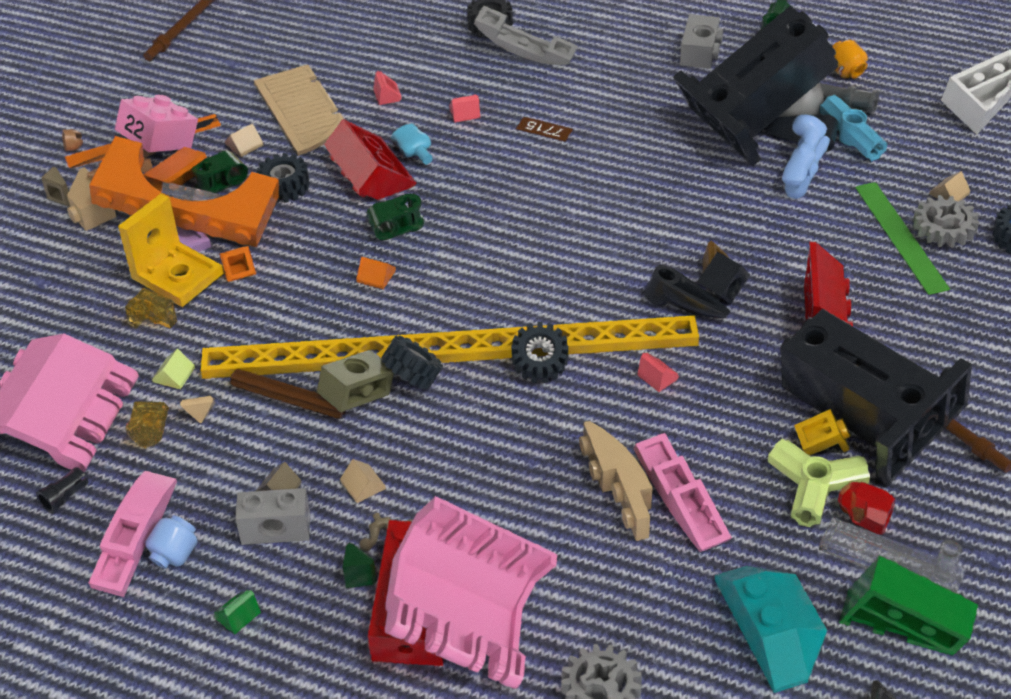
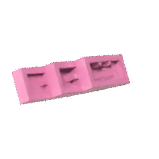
(681, 493)

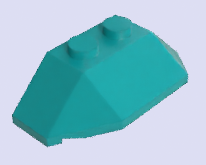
(775, 622)

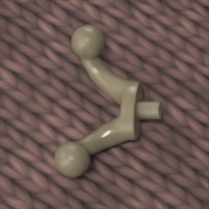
(366, 544)

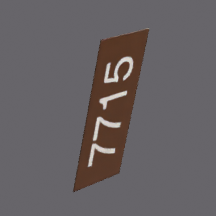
(544, 128)

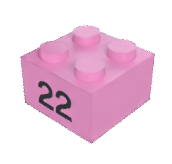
(156, 123)

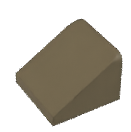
(55, 187)

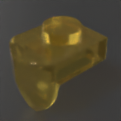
(147, 423)

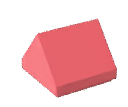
(385, 89)
(465, 108)
(656, 372)

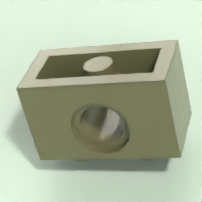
(354, 380)

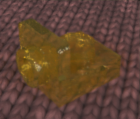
(151, 307)

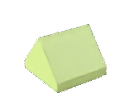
(174, 370)

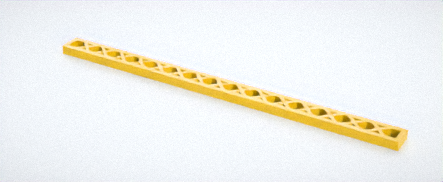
(450, 345)

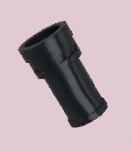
(56, 493)

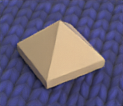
(198, 407)

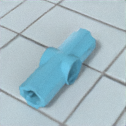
(853, 128)

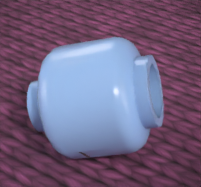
(171, 542)

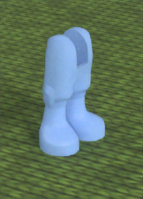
(806, 157)

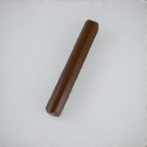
(283, 392)

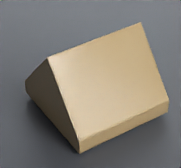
(244, 140)
(952, 186)
(361, 481)

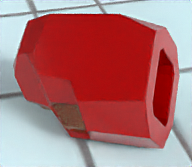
(867, 506)

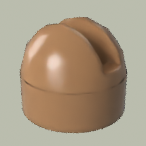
(71, 139)

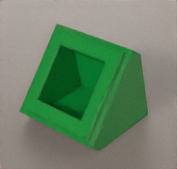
(238, 611)

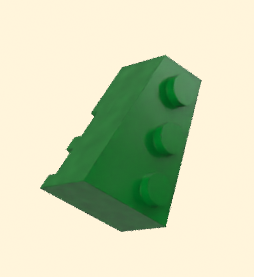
(909, 606)

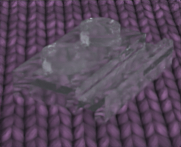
(187, 193)

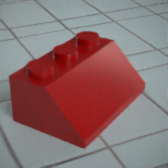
(367, 162)
(825, 285)

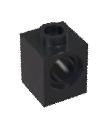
(723, 278)

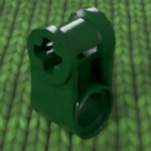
(219, 172)
(394, 217)

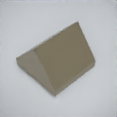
(280, 478)

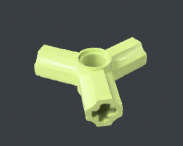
(815, 478)

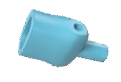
(412, 142)

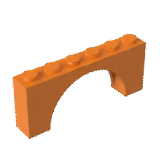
(234, 217)

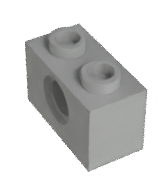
(701, 41)
(273, 516)

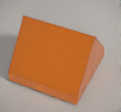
(237, 263)
(374, 273)

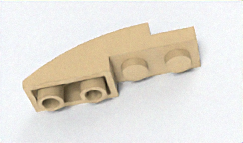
(621, 474)

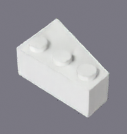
(980, 91)

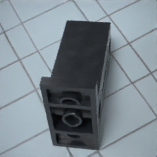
(760, 80)
(872, 389)

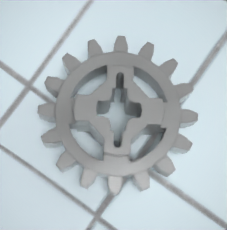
(945, 221)
(602, 675)

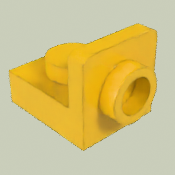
(822, 432)

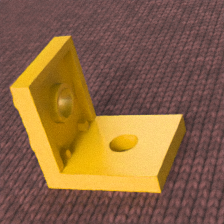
(162, 256)

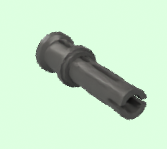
(853, 97)

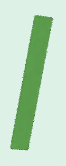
(902, 238)

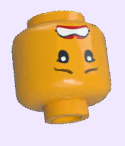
(850, 59)

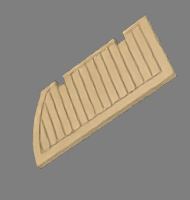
(300, 107)

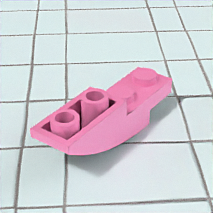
(128, 531)

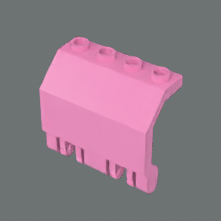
(63, 393)
(466, 588)

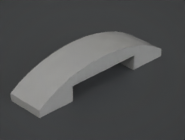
(523, 44)

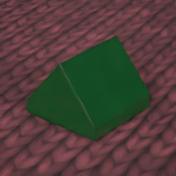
(358, 567)

